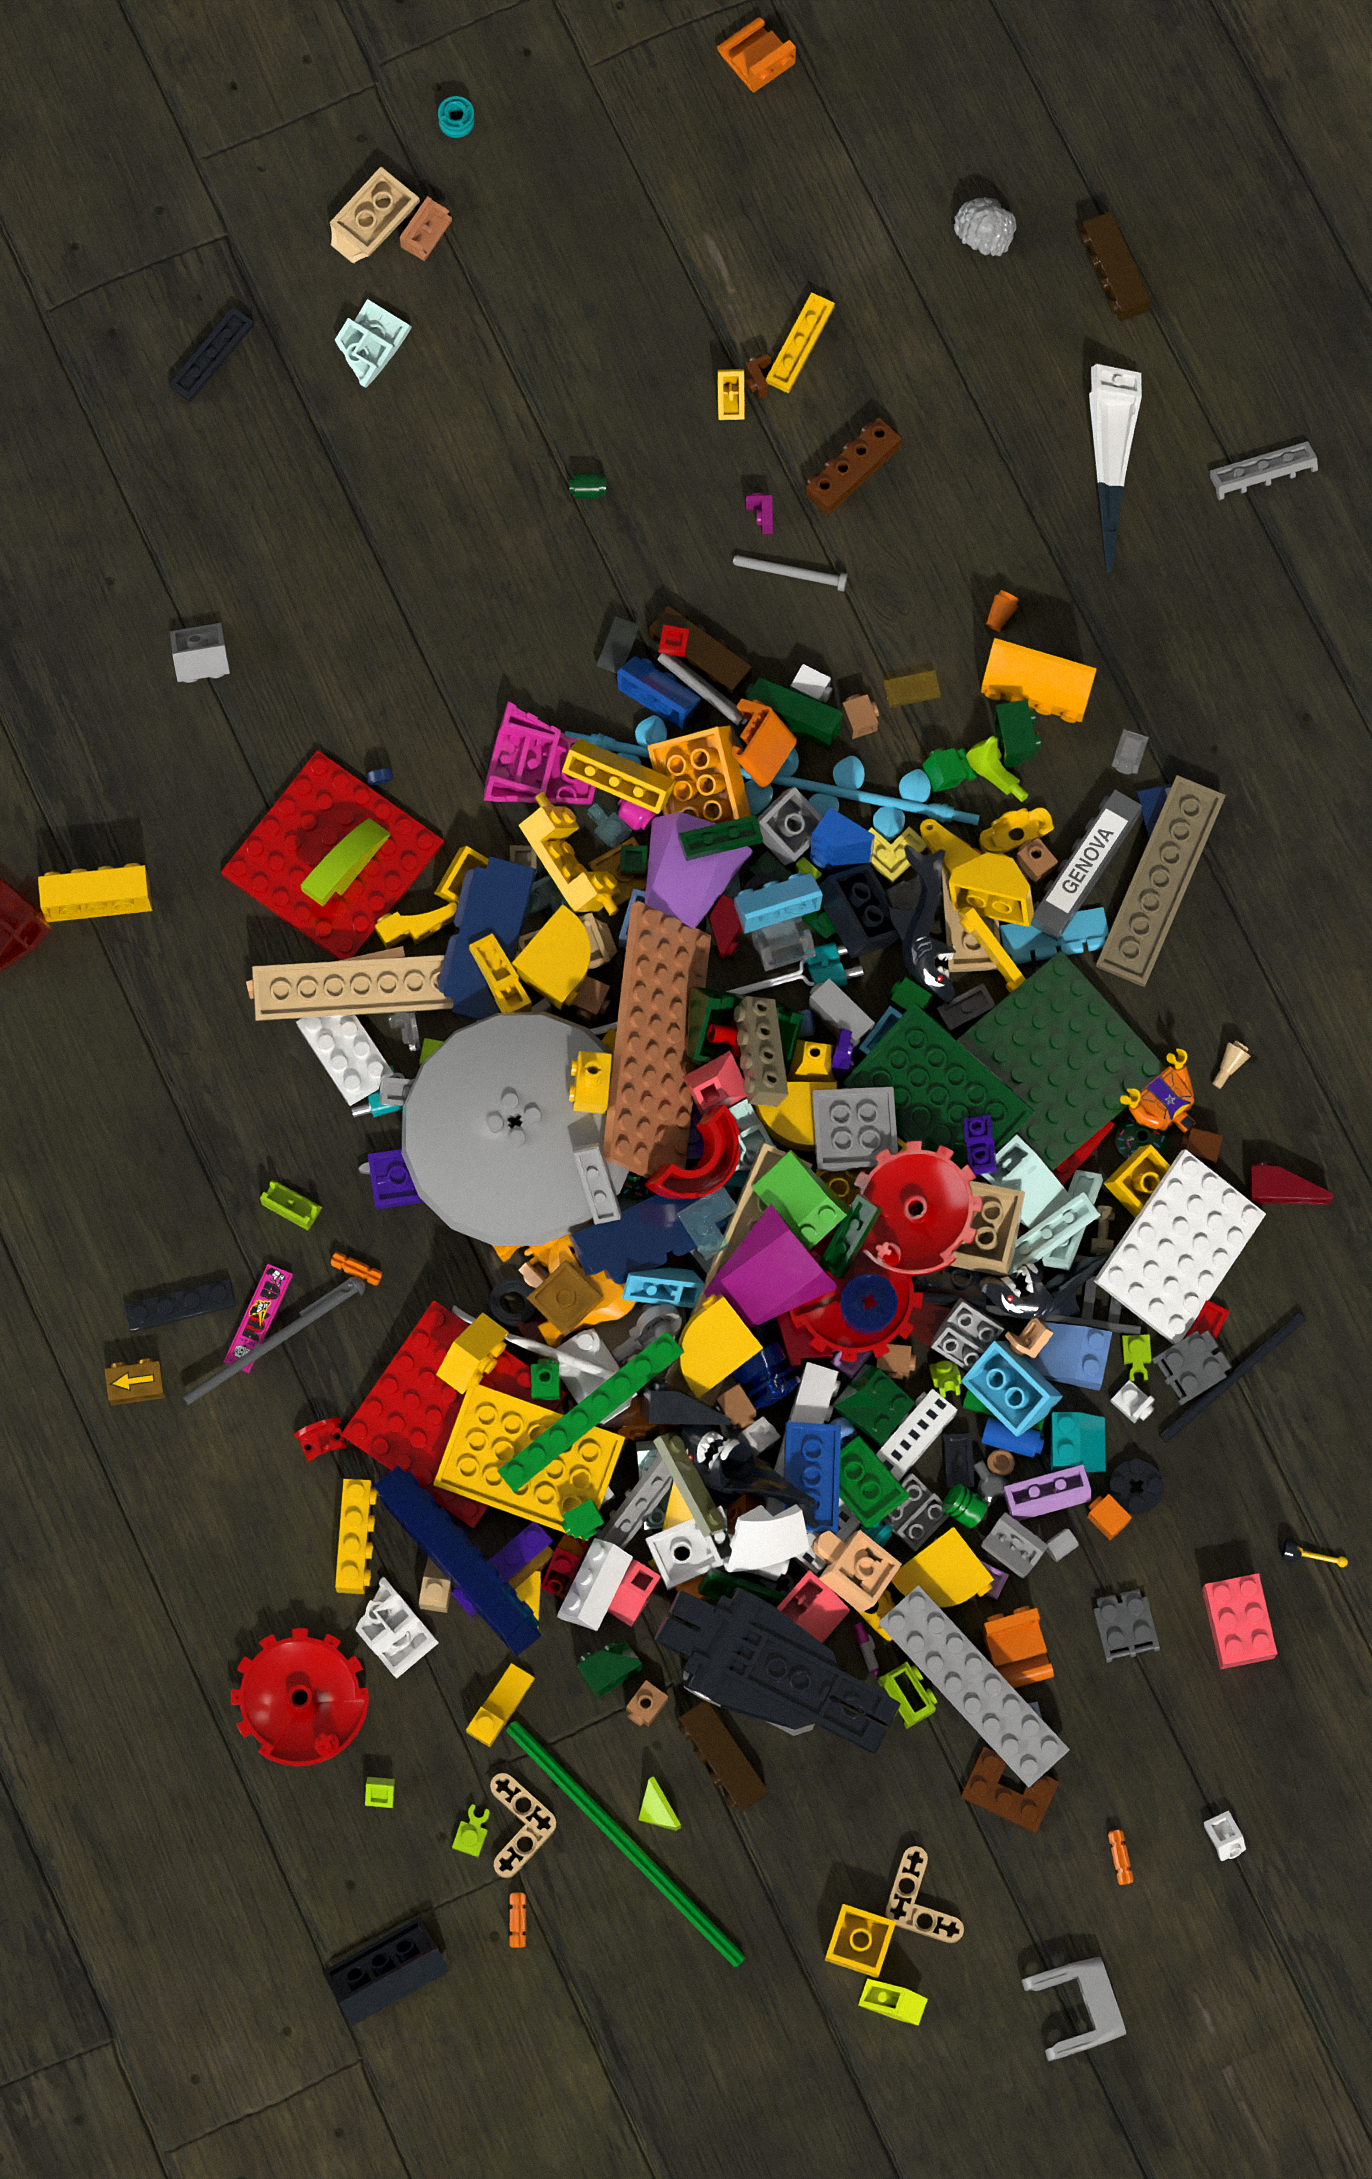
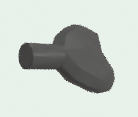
(990, 1485)

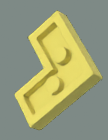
(891, 858)

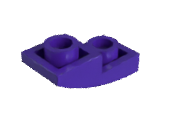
(842, 1059)
(980, 1144)

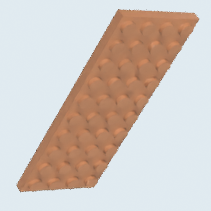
(647, 1093)

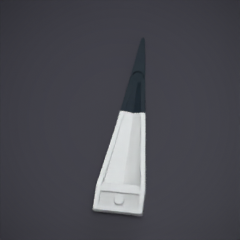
(1114, 413)

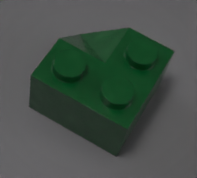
(1016, 733)
(873, 1404)
(608, 1668)

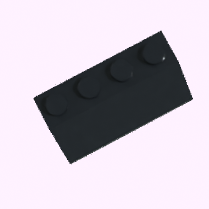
(385, 1971)

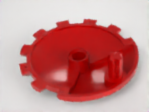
(912, 1178)
(824, 1319)
(307, 1731)

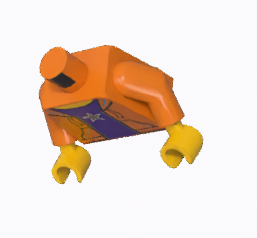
(1165, 1098)

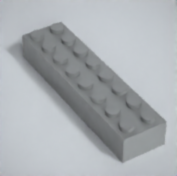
(973, 1686)

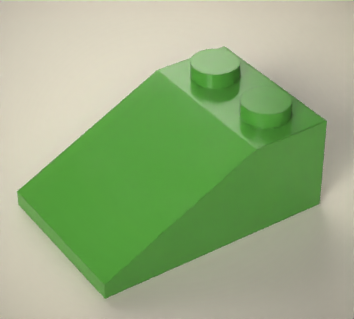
(801, 1199)

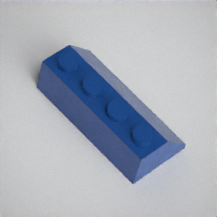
(840, 844)

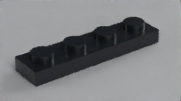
(211, 354)
(179, 1305)

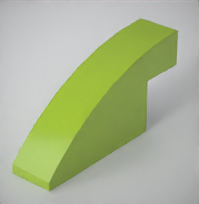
(344, 862)

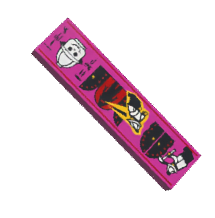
(259, 1314)

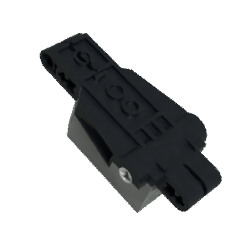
(771, 1669)

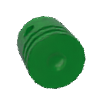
(964, 1506)

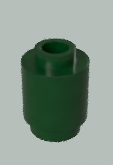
(588, 485)

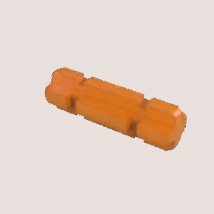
(356, 1268)
(1120, 1857)
(518, 1920)

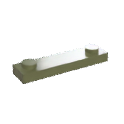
(690, 1484)

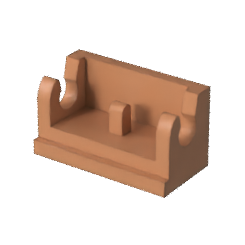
(425, 229)

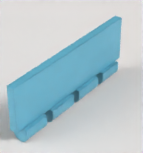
(1086, 926)

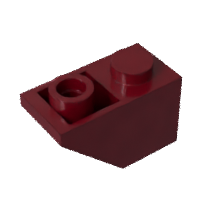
(725, 927)
(565, 1565)

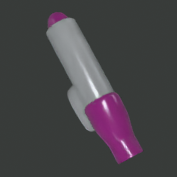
(867, 1646)

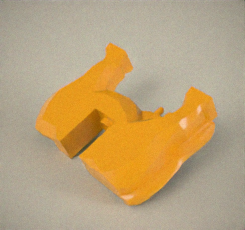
(552, 1256)

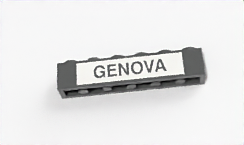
(1086, 864)

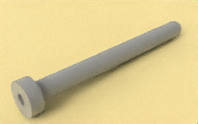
(791, 571)

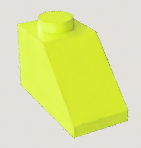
(893, 2001)

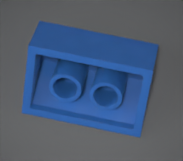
(658, 691)

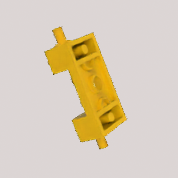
(582, 889)

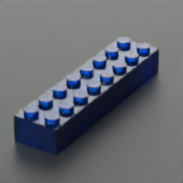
(458, 1560)

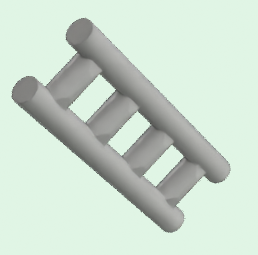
(703, 688)

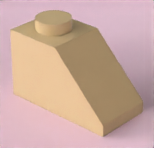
(435, 1589)

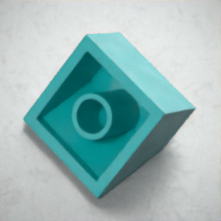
(1077, 1441)

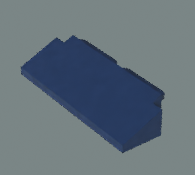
(489, 903)
(637, 1239)

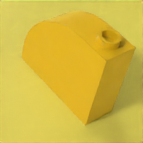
(556, 958)
(793, 1120)
(714, 1345)
(945, 1572)

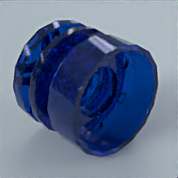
(876, 1318)
(766, 1376)

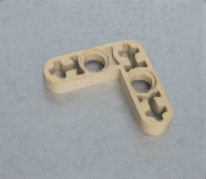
(529, 1829)
(912, 1910)

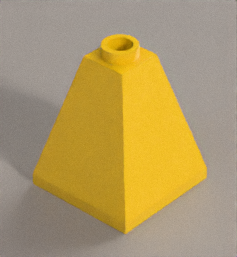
(812, 1063)

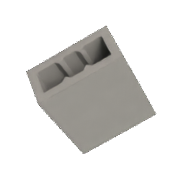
(838, 1011)

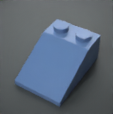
(1073, 1355)

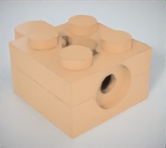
(855, 1557)

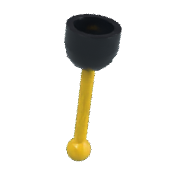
(1293, 1551)

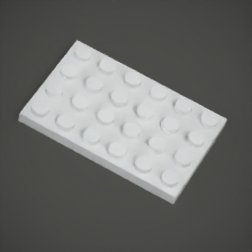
(1179, 1247)

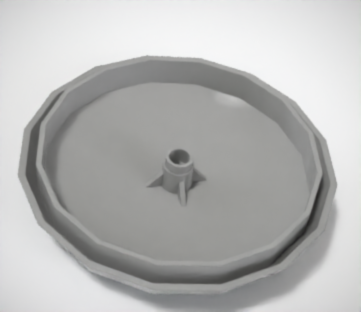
(460, 1138)

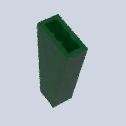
(799, 713)

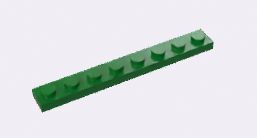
(590, 1411)

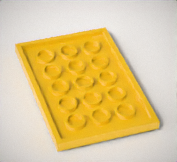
(496, 1429)

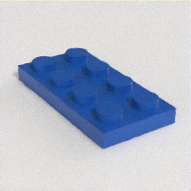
(814, 1468)

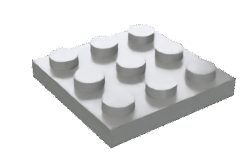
(853, 1127)

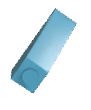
(664, 1286)

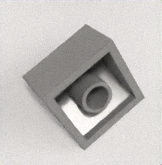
(199, 652)

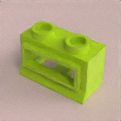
(895, 1692)

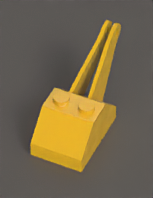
(979, 881)

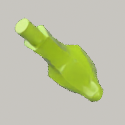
(985, 760)

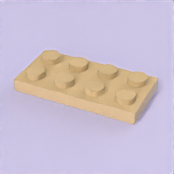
(969, 953)

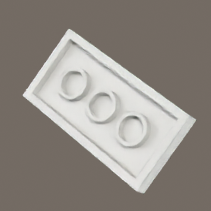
(346, 1054)

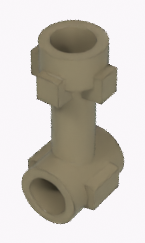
(1102, 1243)

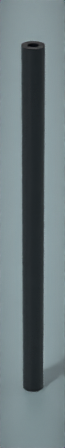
(1232, 1377)

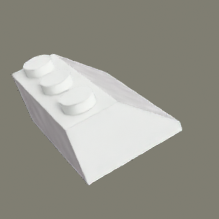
(595, 1585)

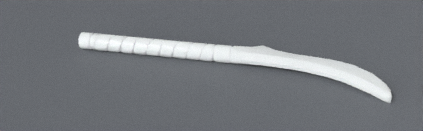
(548, 1351)

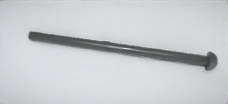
(309, 1314)

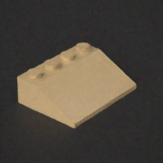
(996, 1230)

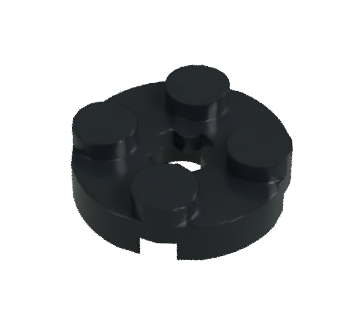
(1136, 1471)

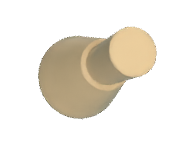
(1233, 1058)

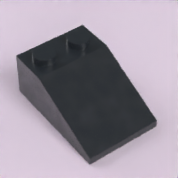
(669, 1405)

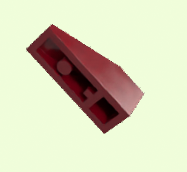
(1278, 1186)

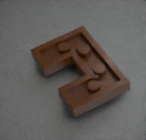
(985, 1792)

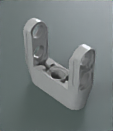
(1097, 1998)

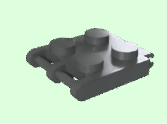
(1193, 1365)
(1125, 1624)

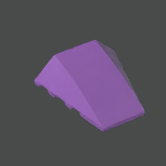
(682, 886)

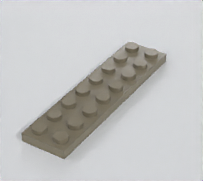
(1160, 881)

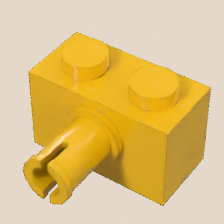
(591, 1082)

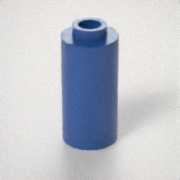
(999, 1436)

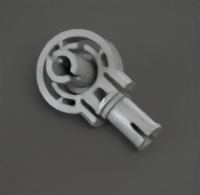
(649, 1328)

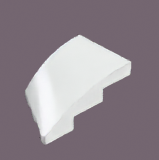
(767, 1539)
(394, 1630)

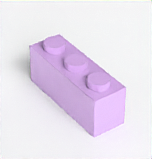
(1047, 1493)

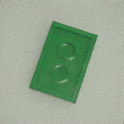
(867, 1484)

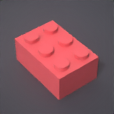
(1239, 1621)

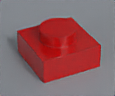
(673, 640)

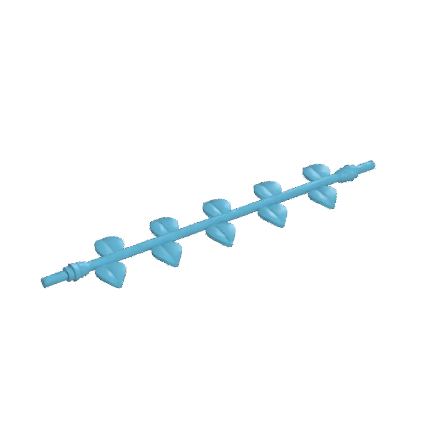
(847, 776)

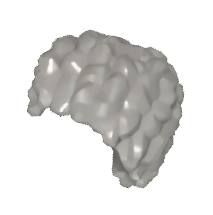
(985, 226)

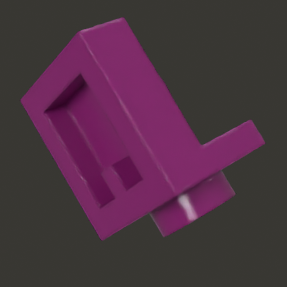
(763, 505)

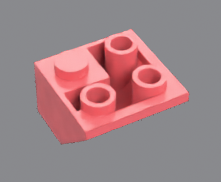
(716, 1084)
(634, 1592)

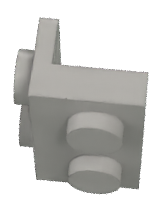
(1014, 1545)

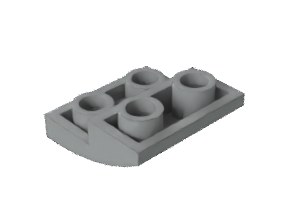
(966, 1334)
(918, 1515)

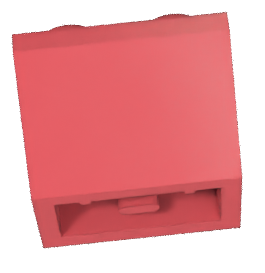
(814, 1607)

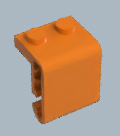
(757, 54)
(767, 742)
(1017, 1647)

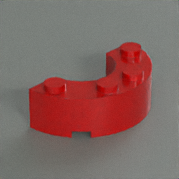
(714, 1168)

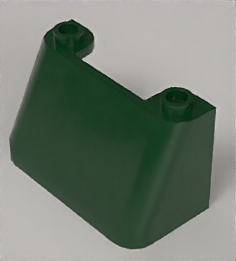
(718, 1007)

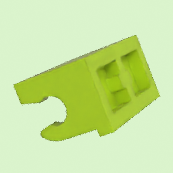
(290, 1205)

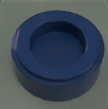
(380, 776)

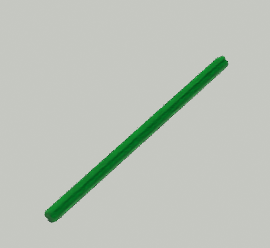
(625, 1844)

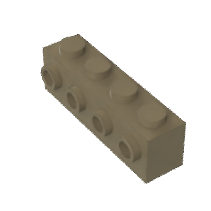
(761, 1051)

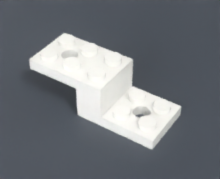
(704, 1551)

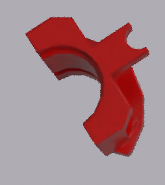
(321, 1438)

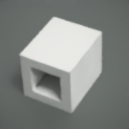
(812, 684)

